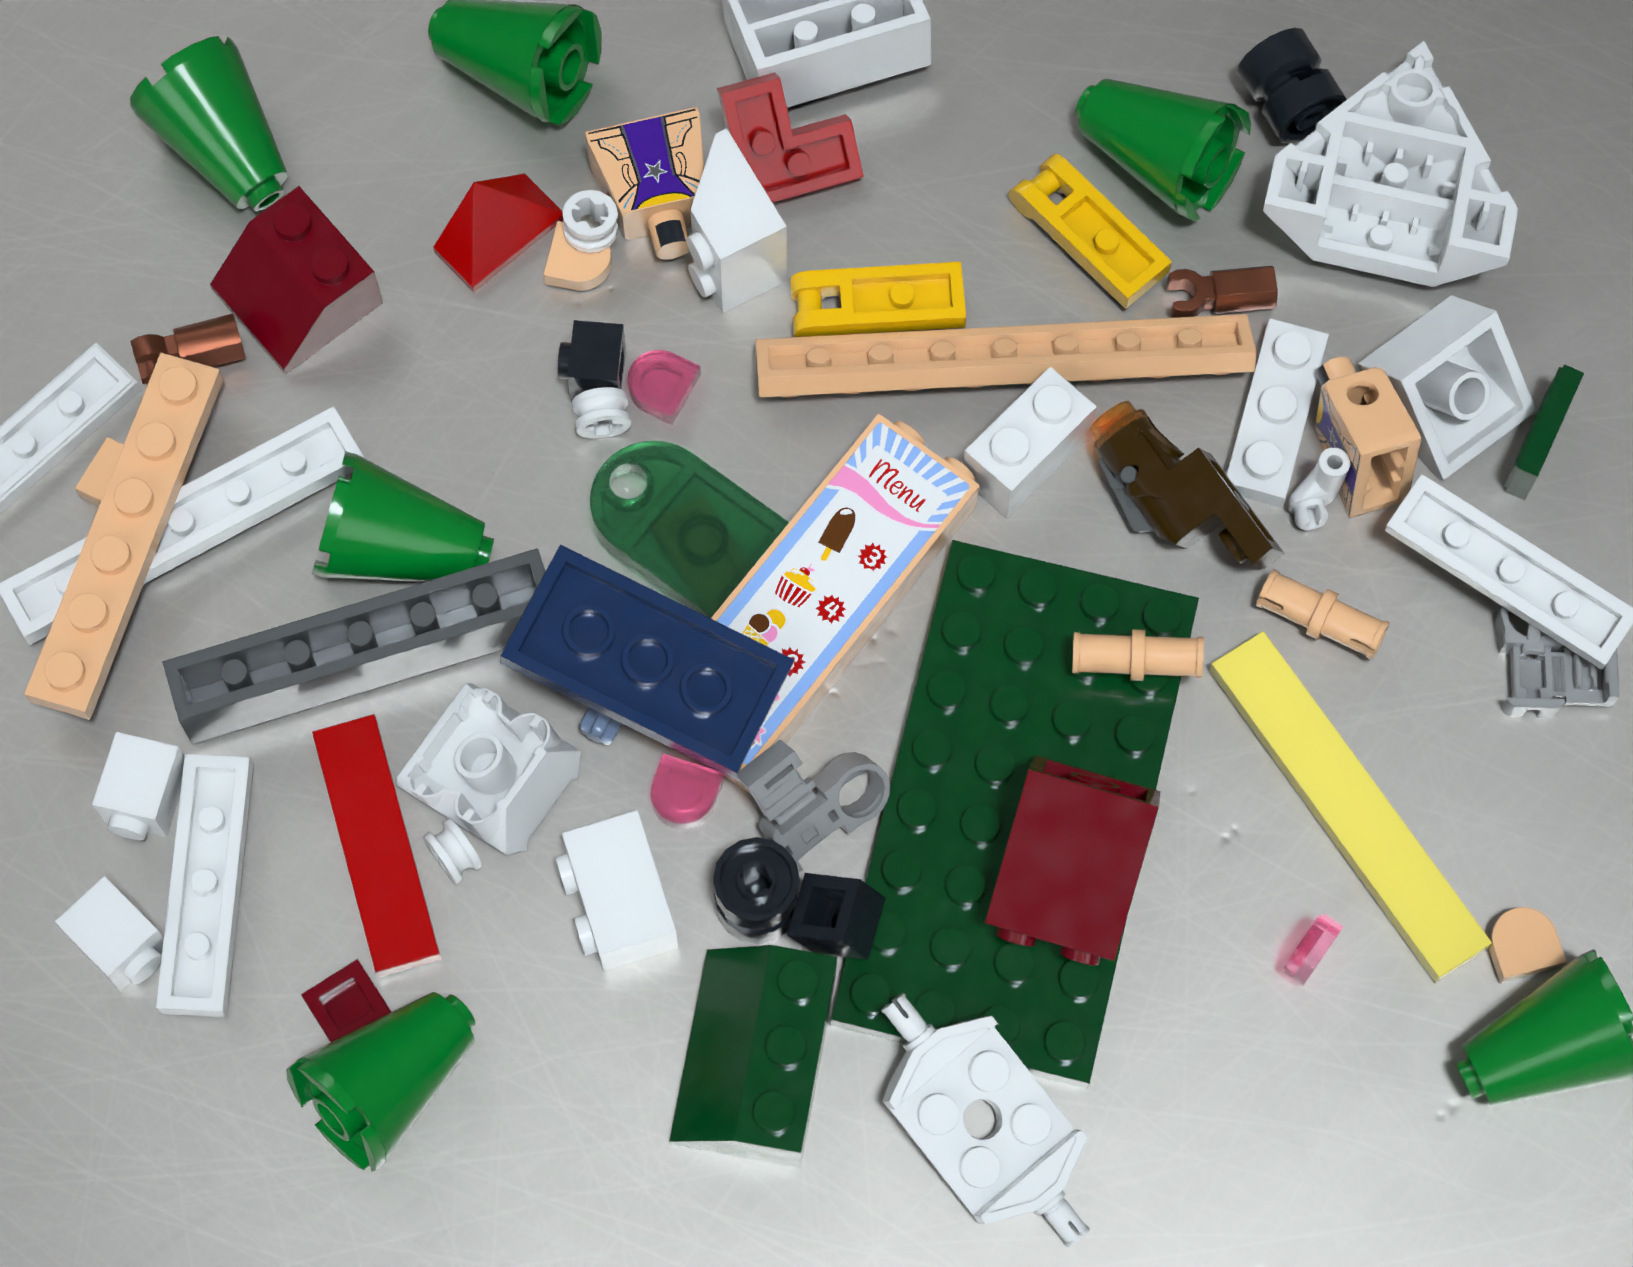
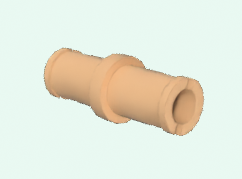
(1322, 614)
(1138, 655)

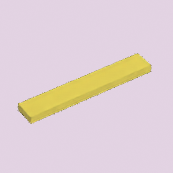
(1350, 807)

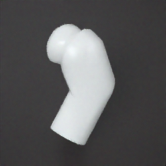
(1319, 489)

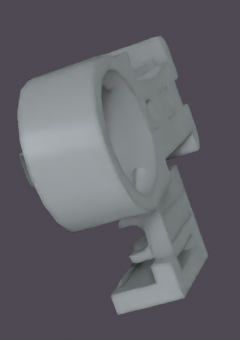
(1550, 673)
(800, 814)

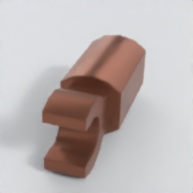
(1224, 290)
(203, 342)

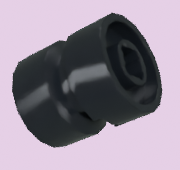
(1288, 79)
(756, 890)

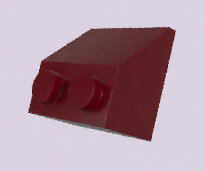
(295, 281)

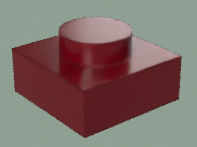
(345, 1001)

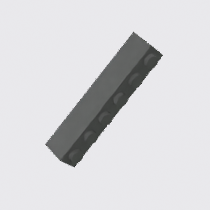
(351, 648)

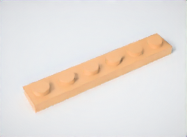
(124, 537)

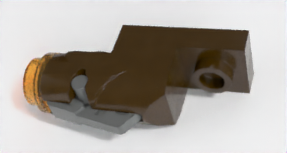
(1173, 495)

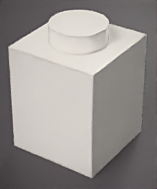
(139, 787)
(113, 935)

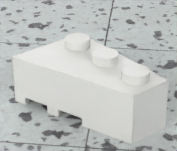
(828, 43)

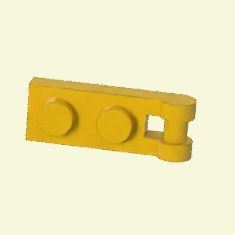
(1091, 230)
(879, 299)

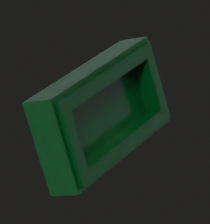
(1543, 431)

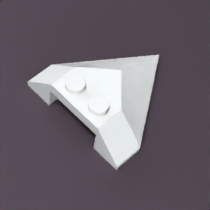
(1395, 184)

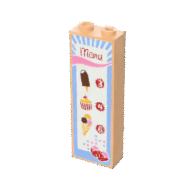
(847, 564)

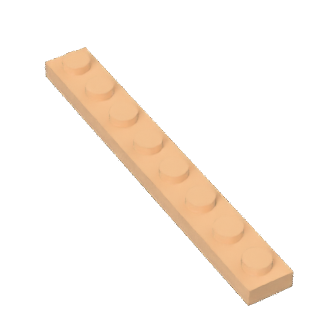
(1004, 355)

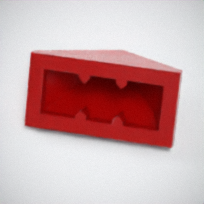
(495, 227)

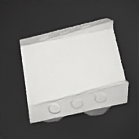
(491, 768)

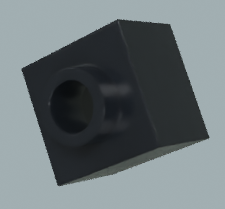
(593, 357)
(836, 916)

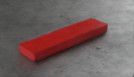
(376, 846)

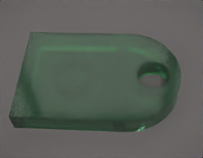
(688, 527)

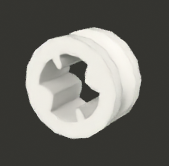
(578, 232)
(601, 413)
(452, 851)

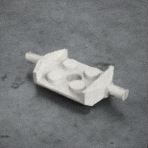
(1033, 1144)

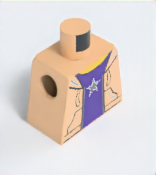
(651, 176)
(1373, 427)

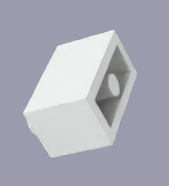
(1029, 441)
(618, 890)

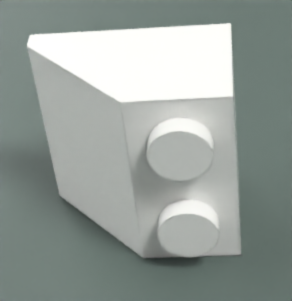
(735, 230)
(1455, 382)

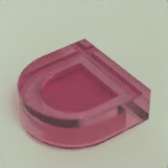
(662, 383)
(684, 792)
(1312, 949)

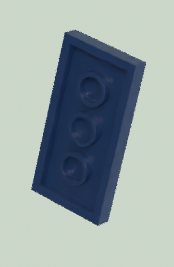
(646, 661)

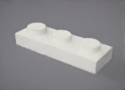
(1276, 411)

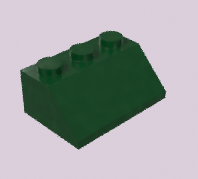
(755, 1053)

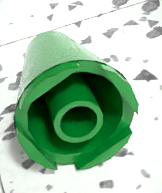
(522, 51)
(215, 122)
(1166, 140)
(396, 530)
(1555, 1039)
(383, 1076)

